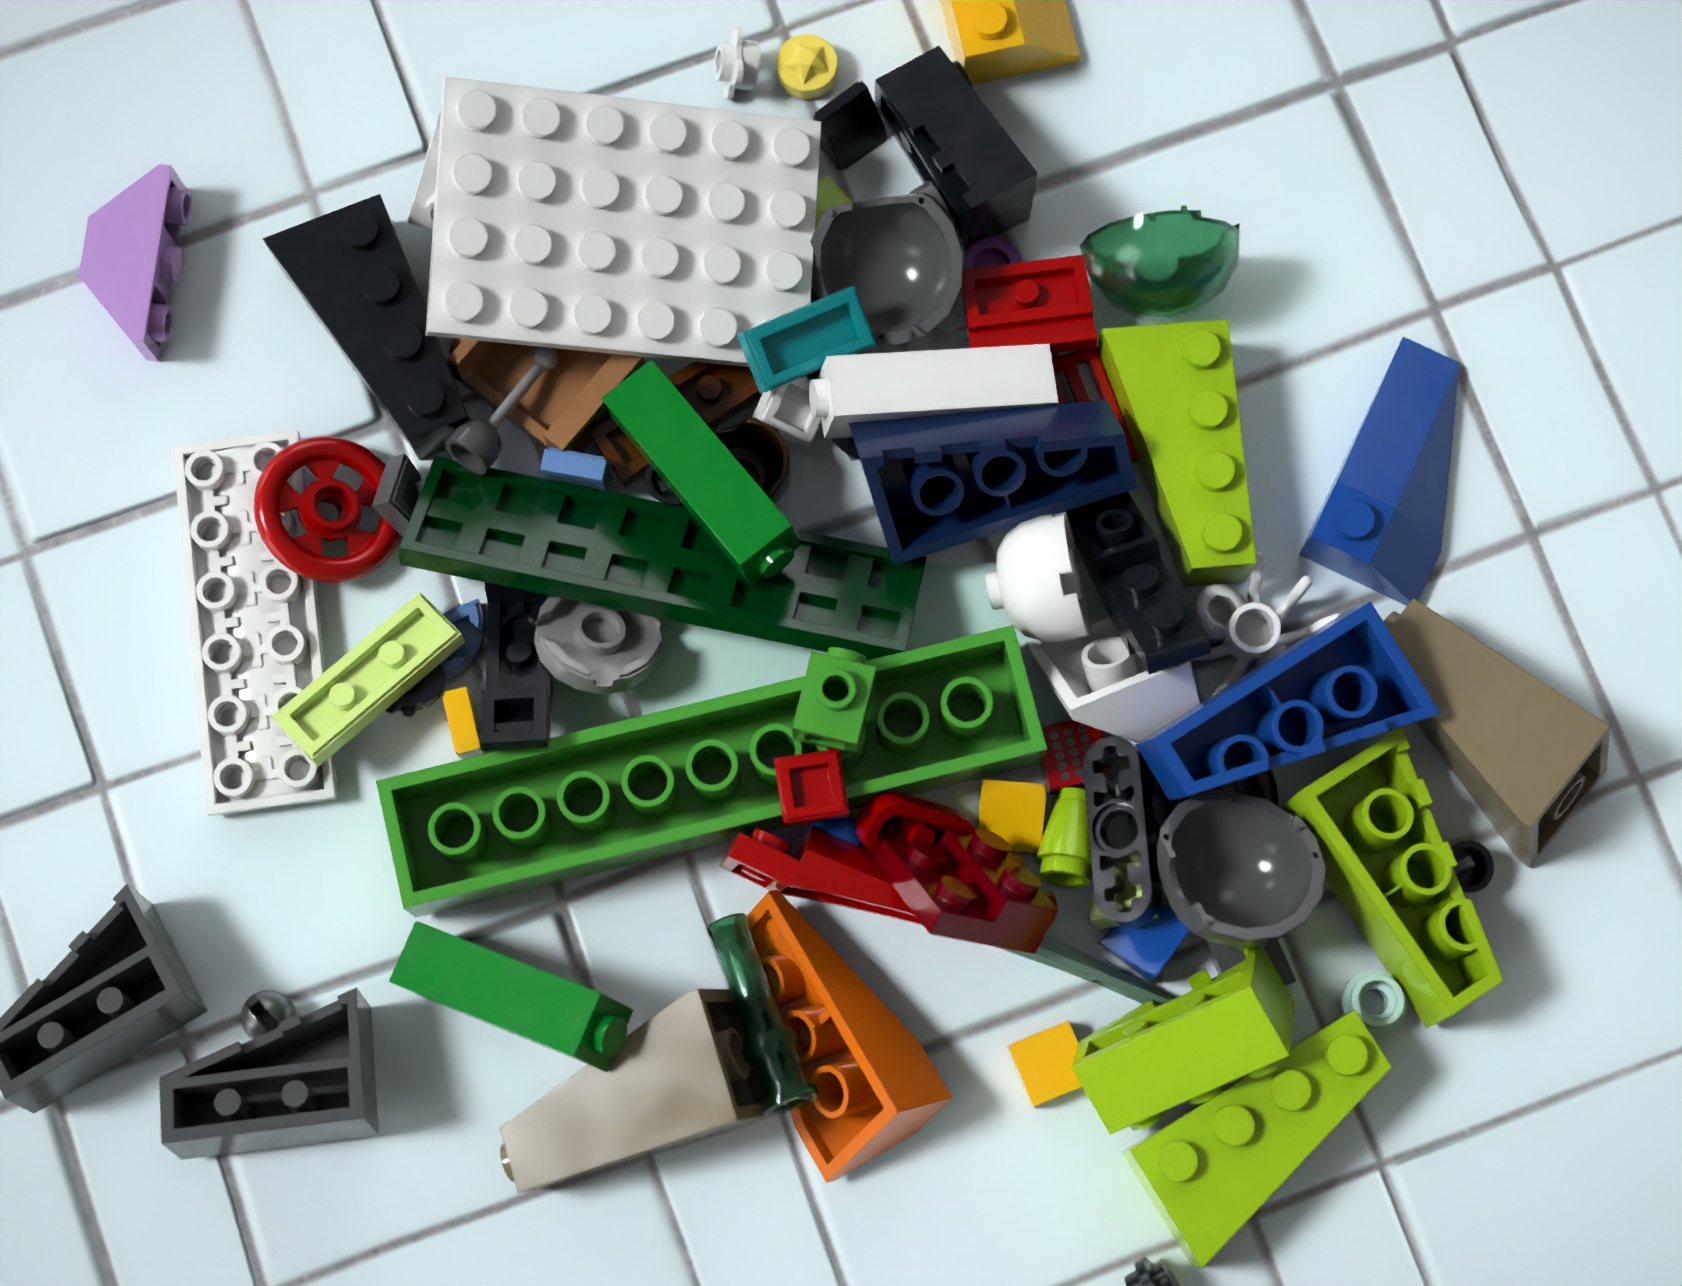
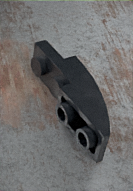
(1136, 584)

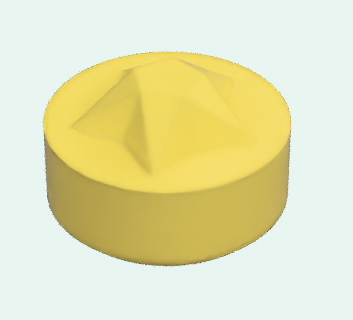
(806, 66)

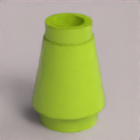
(1065, 845)

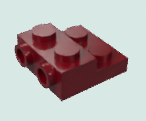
(970, 889)

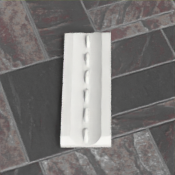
(249, 629)

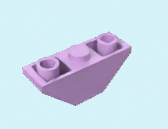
(135, 256)

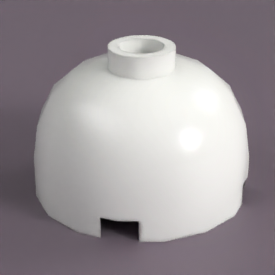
(1041, 580)

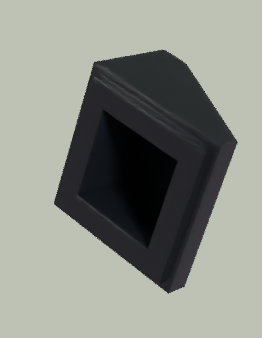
(850, 126)

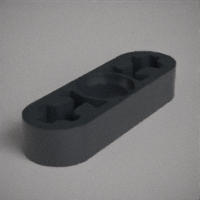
(1110, 880)

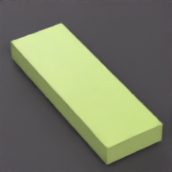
(368, 679)

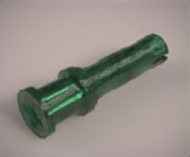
(768, 1043)

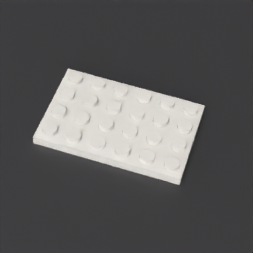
(617, 222)

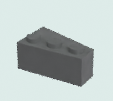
(97, 1006)
(278, 1090)

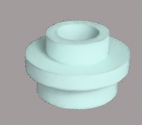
(1383, 983)

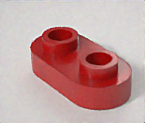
(909, 820)

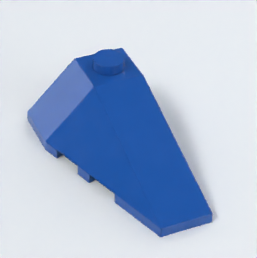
(1391, 491)

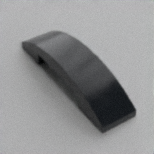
(518, 686)

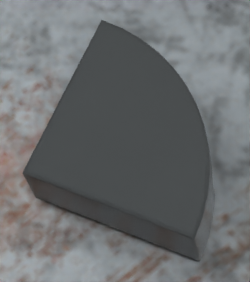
(397, 492)

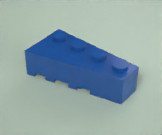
(1304, 701)

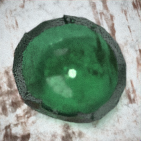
(1162, 262)

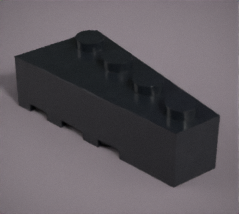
(370, 305)

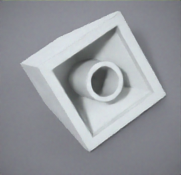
(1109, 686)

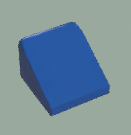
(1146, 946)

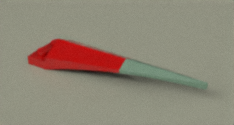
(847, 877)

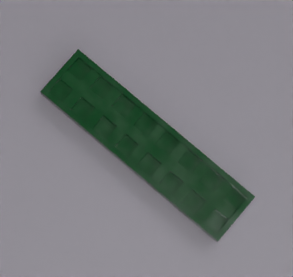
(655, 562)

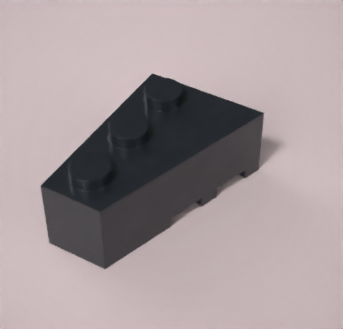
(957, 145)

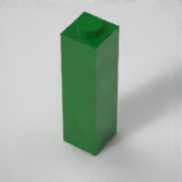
(702, 473)
(512, 996)

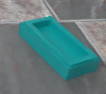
(803, 337)

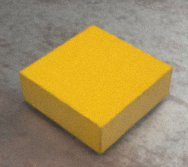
(463, 722)
(1046, 1063)

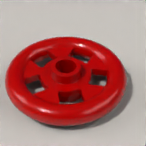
(304, 553)

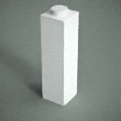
(929, 384)

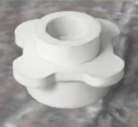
(737, 64)

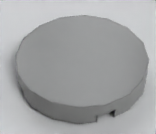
(596, 645)

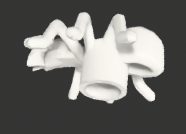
(1248, 629)

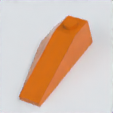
(864, 1061)

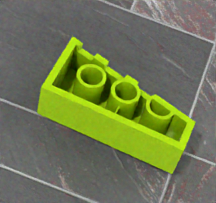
(1187, 434)
(1399, 877)
(1237, 1148)

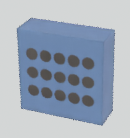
(576, 468)

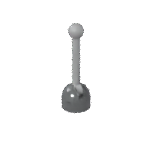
(477, 440)

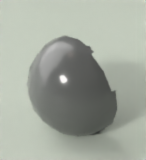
(898, 256)
(1239, 868)

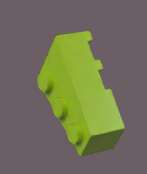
(1188, 1045)

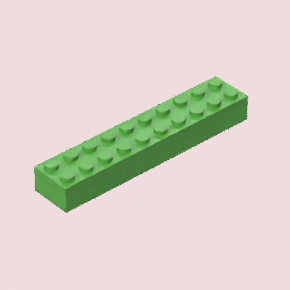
(696, 775)

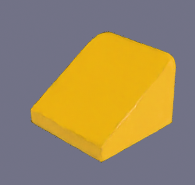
(1013, 813)

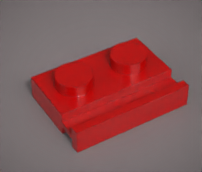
(1030, 305)

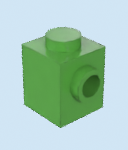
(835, 700)

